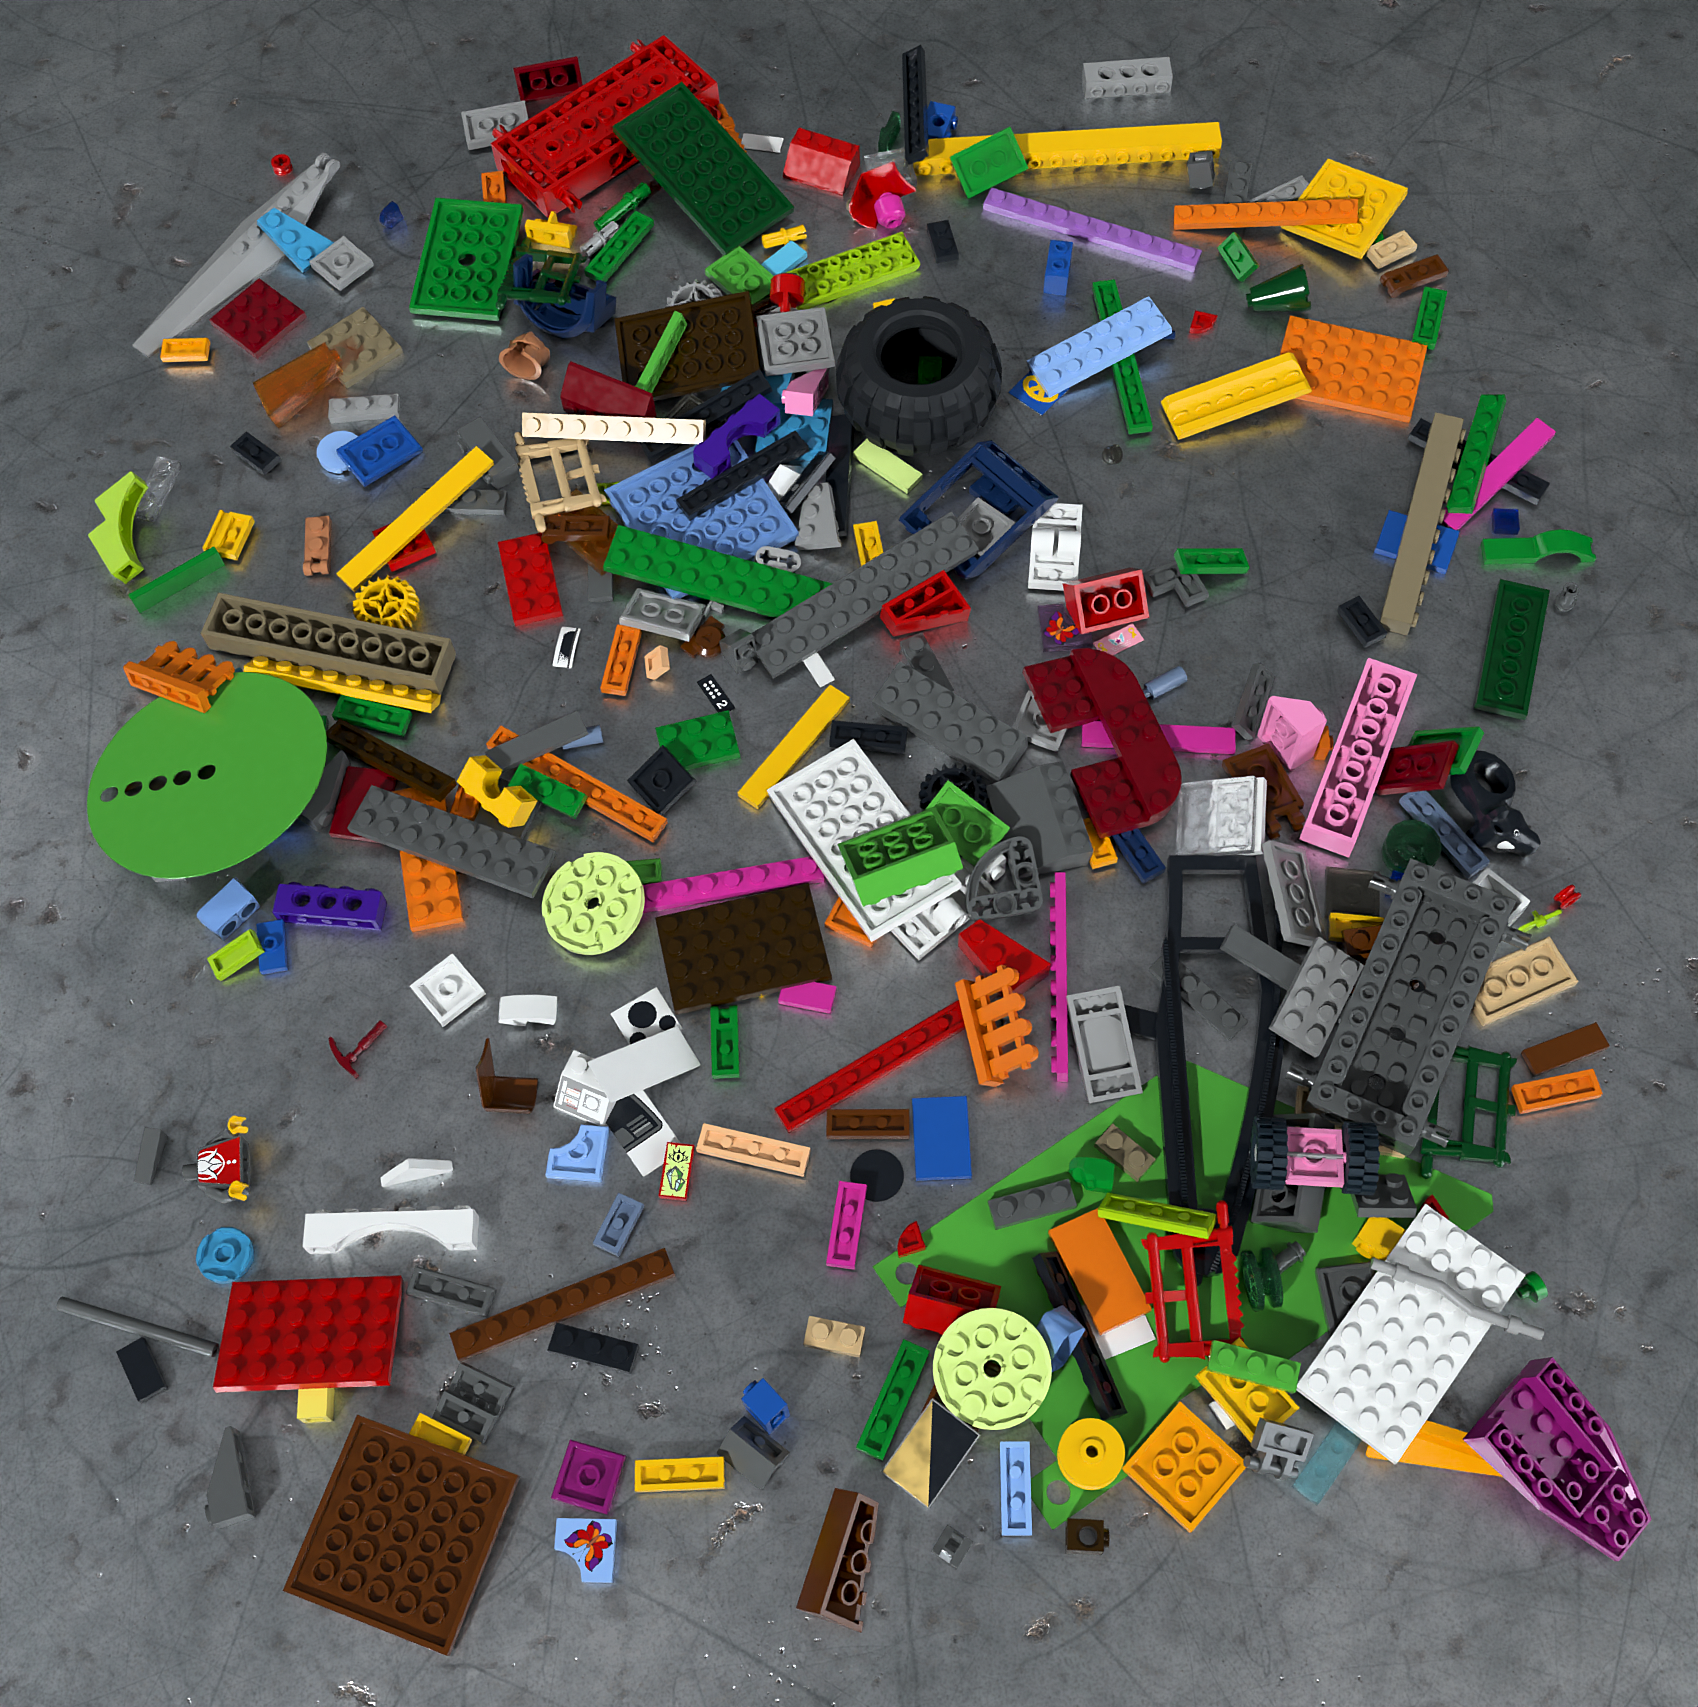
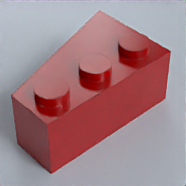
(925, 606)
(991, 948)

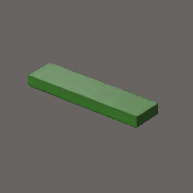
(662, 352)

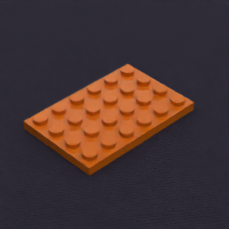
(1356, 368)

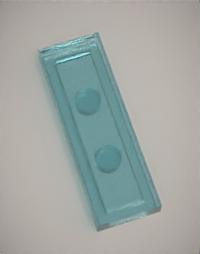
(1326, 1463)

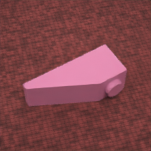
(806, 392)

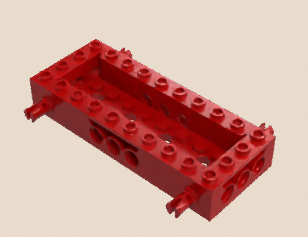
(572, 142)

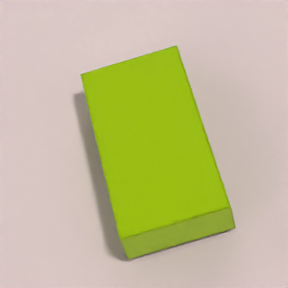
(235, 955)

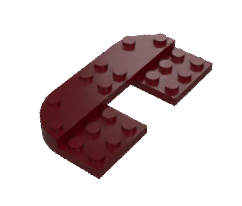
(1146, 775)

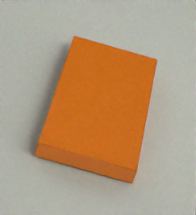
(1099, 1271)

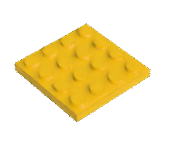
(1376, 205)

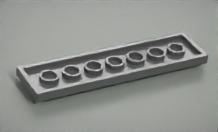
(452, 841)

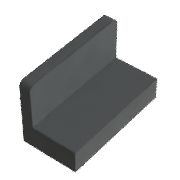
(752, 1452)

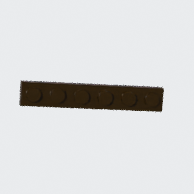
(390, 760)

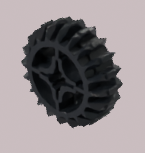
(961, 778)

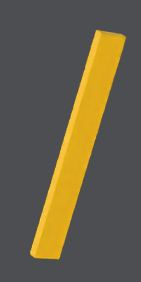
(415, 519)

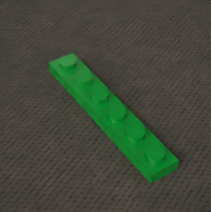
(1476, 453)

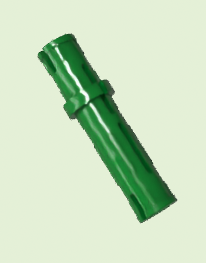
(629, 201)

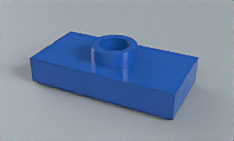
(273, 940)

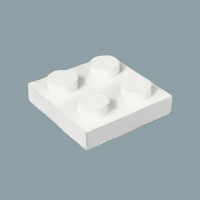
(447, 990)

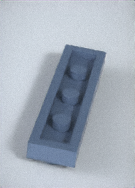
(1454, 841)

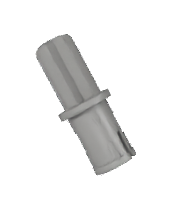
(599, 239)

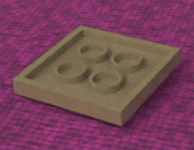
(360, 344)

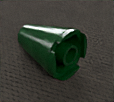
(1282, 292)

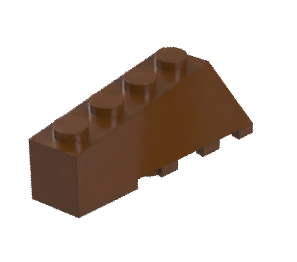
(840, 1561)

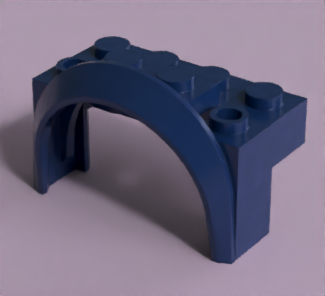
(590, 305)

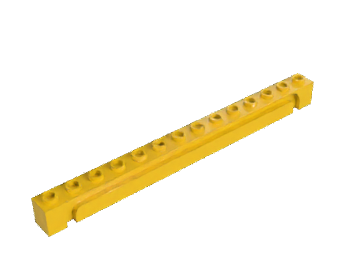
(1089, 146)

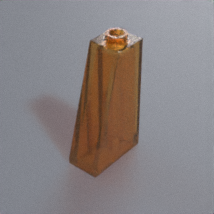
(297, 383)

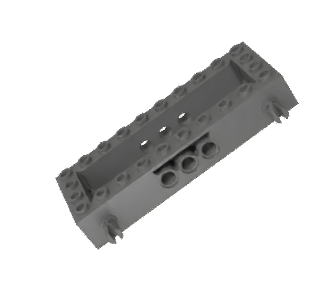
(1432, 1020)

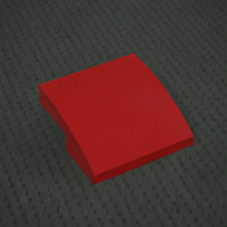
(415, 550)

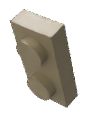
(1124, 1152)

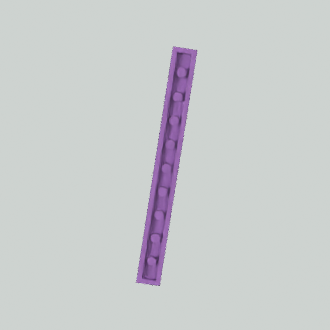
(1092, 230)

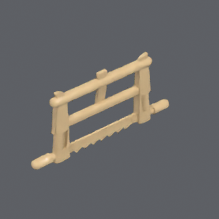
(567, 502)

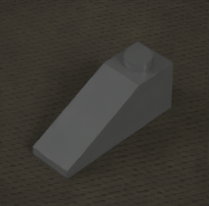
(323, 803)
(229, 1487)

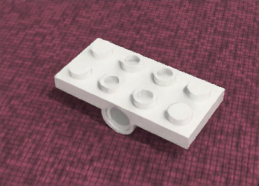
(1055, 547)
(942, 919)

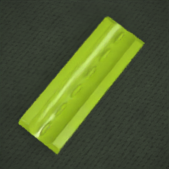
(856, 270)

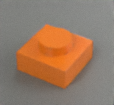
(1324, 746)

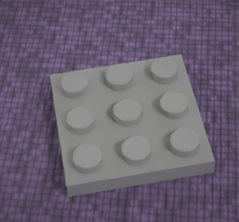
(795, 341)

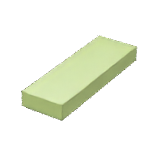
(888, 466)

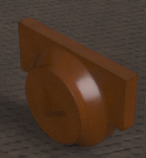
(705, 639)

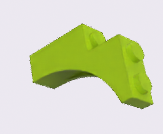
(114, 536)

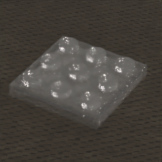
(1217, 817)

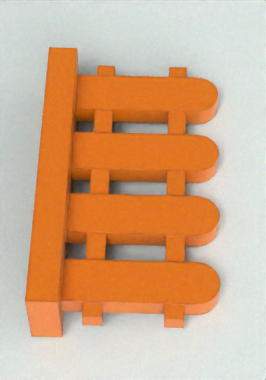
(183, 688)
(981, 1029)

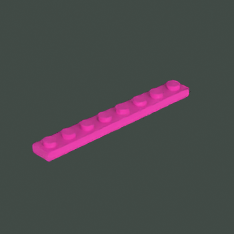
(731, 884)
(1058, 962)

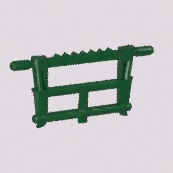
(509, 292)
(1466, 1149)

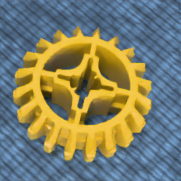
(379, 600)

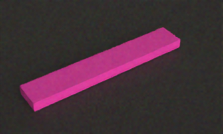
(1505, 467)
(1180, 738)

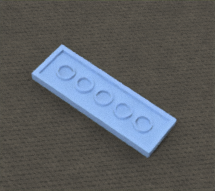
(1099, 346)

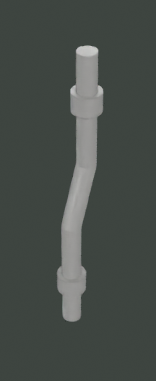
(1510, 1323)

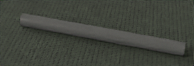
(137, 1326)

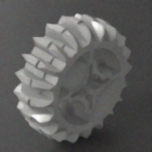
(693, 293)

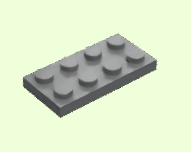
(1293, 893)
(1316, 997)

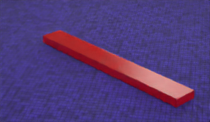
(871, 1067)

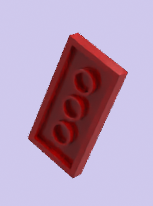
(529, 579)

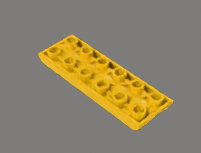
(1235, 395)

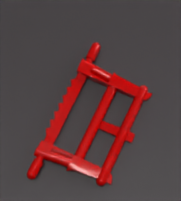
(1219, 1237)

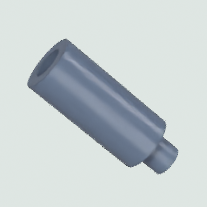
(1164, 682)
(595, 736)

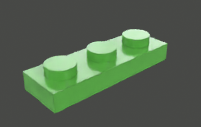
(1253, 1366)

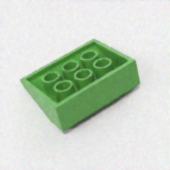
(900, 856)

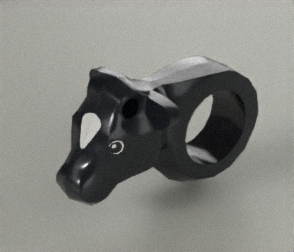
(1495, 820)

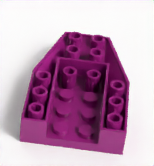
(1562, 1458)

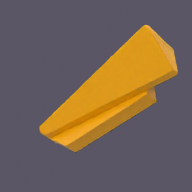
(1442, 1448)

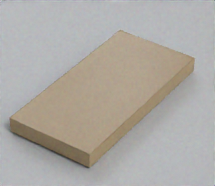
(1522, 980)

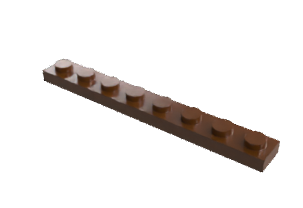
(561, 1304)

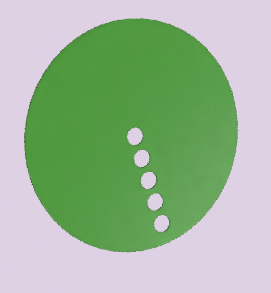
(267, 766)

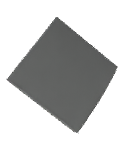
(472, 1402)

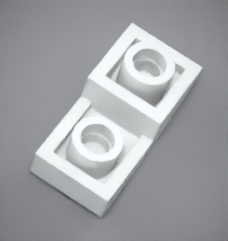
(524, 1008)

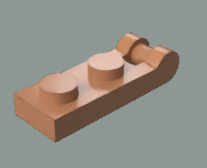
(317, 545)

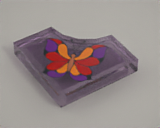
(1059, 630)

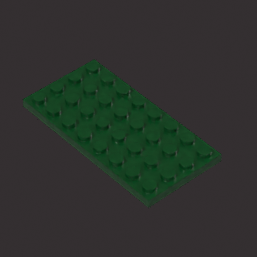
(703, 169)

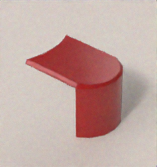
(869, 189)

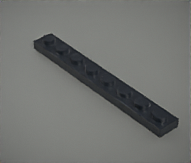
(915, 105)

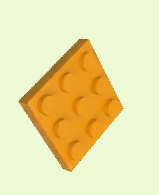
(1185, 1467)

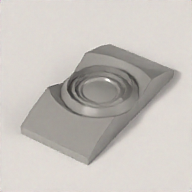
(1103, 1044)

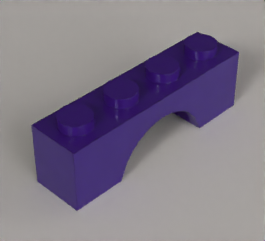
(755, 418)

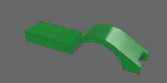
(1534, 548)

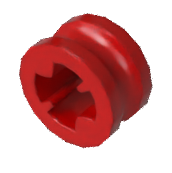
(276, 164)
(1567, 896)

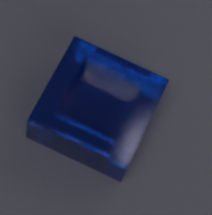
(1505, 521)

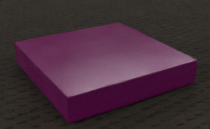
(588, 1477)

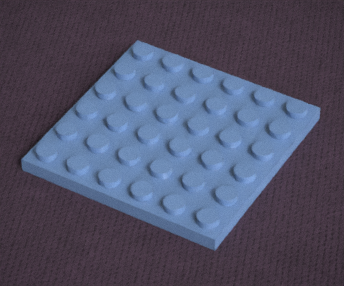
(732, 527)

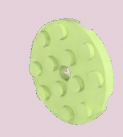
(606, 925)
(984, 1399)

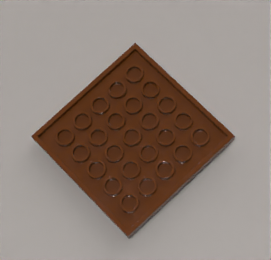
(402, 1535)

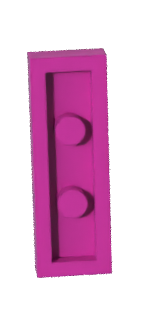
(846, 1225)

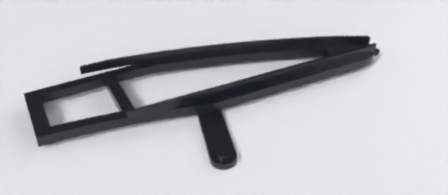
(1168, 1033)

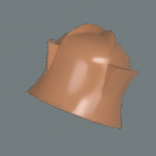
(525, 356)

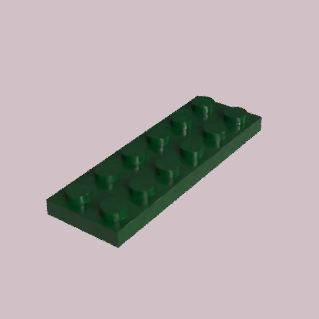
(1512, 649)

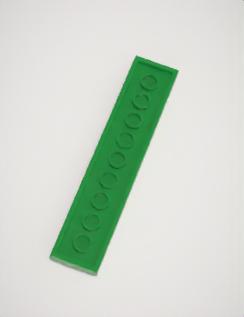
(707, 573)

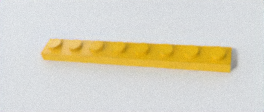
(345, 685)

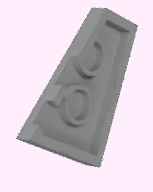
(817, 520)

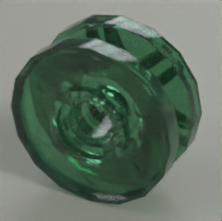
(1413, 834)
(1261, 1278)

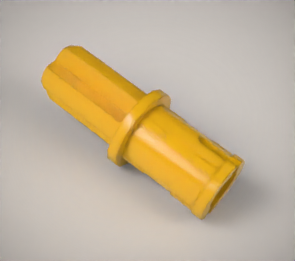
(784, 236)

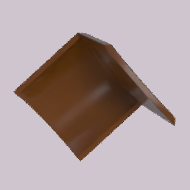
(502, 1092)

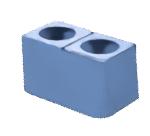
(228, 909)
(1061, 1334)

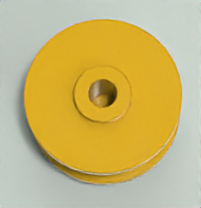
(1090, 1454)

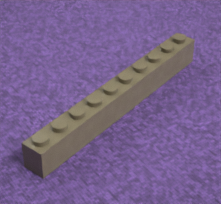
(1421, 524)

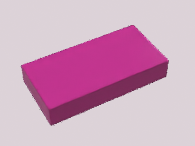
(809, 996)

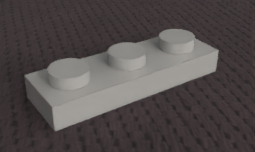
(364, 408)

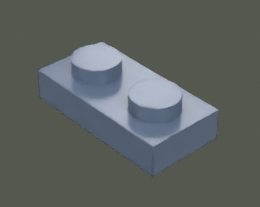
(618, 1224)

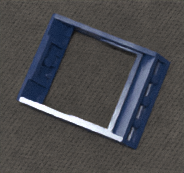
(1009, 478)

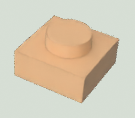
(657, 662)

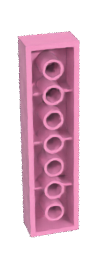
(1358, 757)

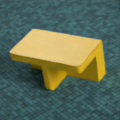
(551, 231)

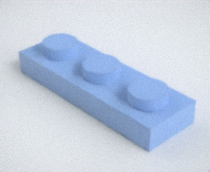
(1015, 1488)

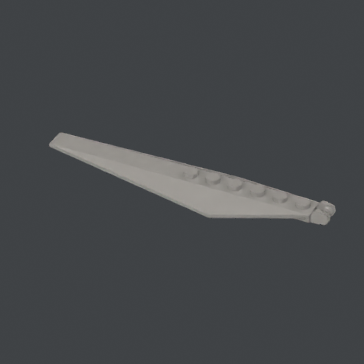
(238, 260)

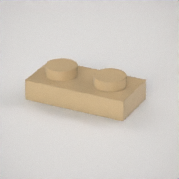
(1391, 249)
(834, 1336)

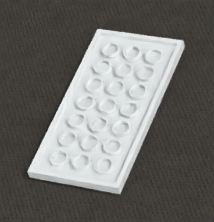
(837, 802)
(1407, 1341)

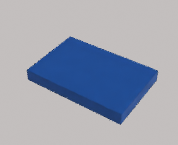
(379, 451)
(1392, 533)
(941, 1138)

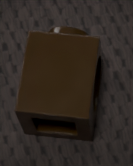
(1074, 1545)

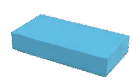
(785, 259)

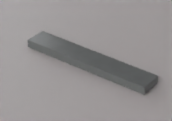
(1263, 958)

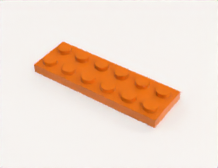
(429, 887)

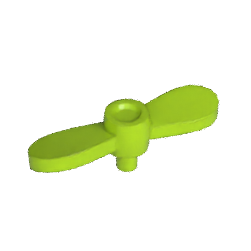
(1539, 920)

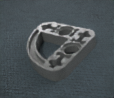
(1022, 888)

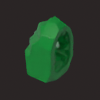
(1093, 1173)

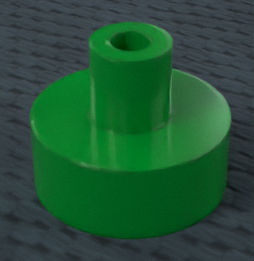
(1532, 1287)

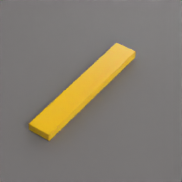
(794, 746)

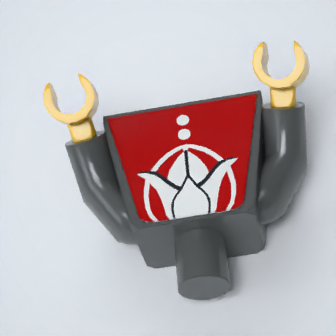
(223, 1165)

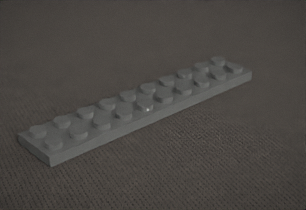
(861, 594)

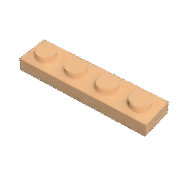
(753, 1149)

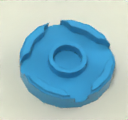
(225, 1255)

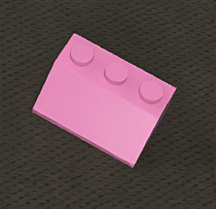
(1292, 730)

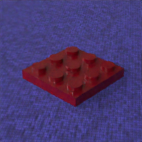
(258, 318)

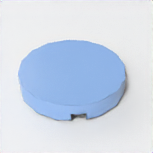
(327, 451)

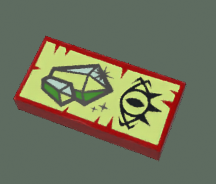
(676, 1171)

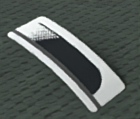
(566, 647)

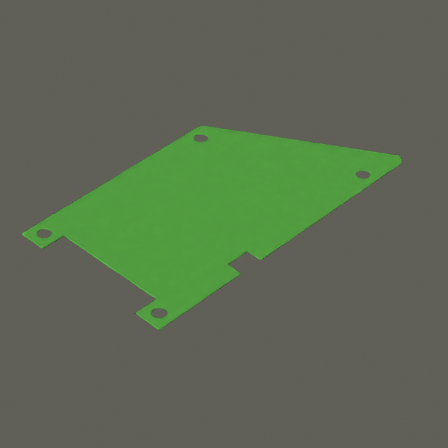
(1151, 1389)

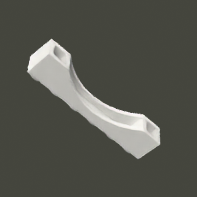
(332, 1232)

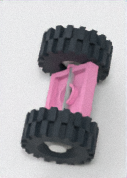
(1314, 1156)

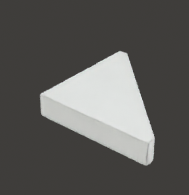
(415, 1169)

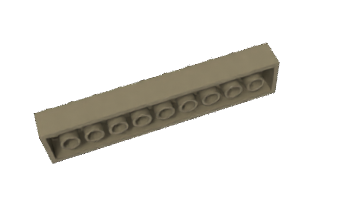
(328, 643)

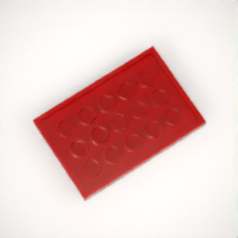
(309, 1334)

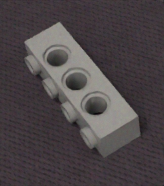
(1127, 77)

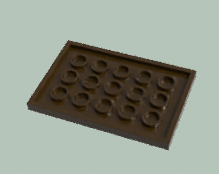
(711, 354)
(742, 948)

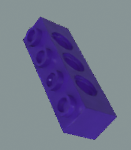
(367, 916)

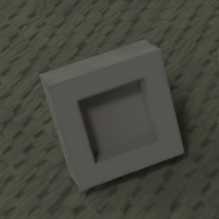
(952, 1546)

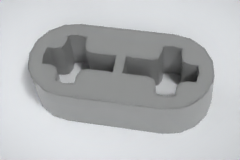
(778, 554)

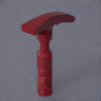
(363, 1044)

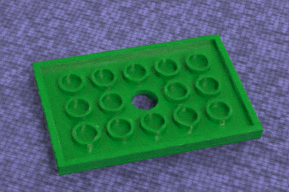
(454, 231)

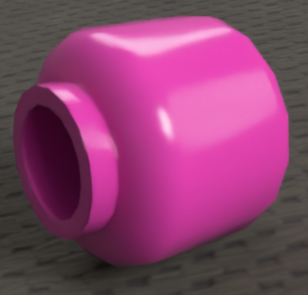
(889, 210)

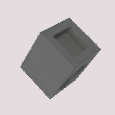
(1201, 169)

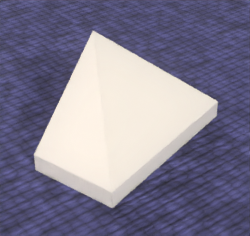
(783, 479)

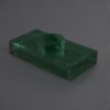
(889, 133)

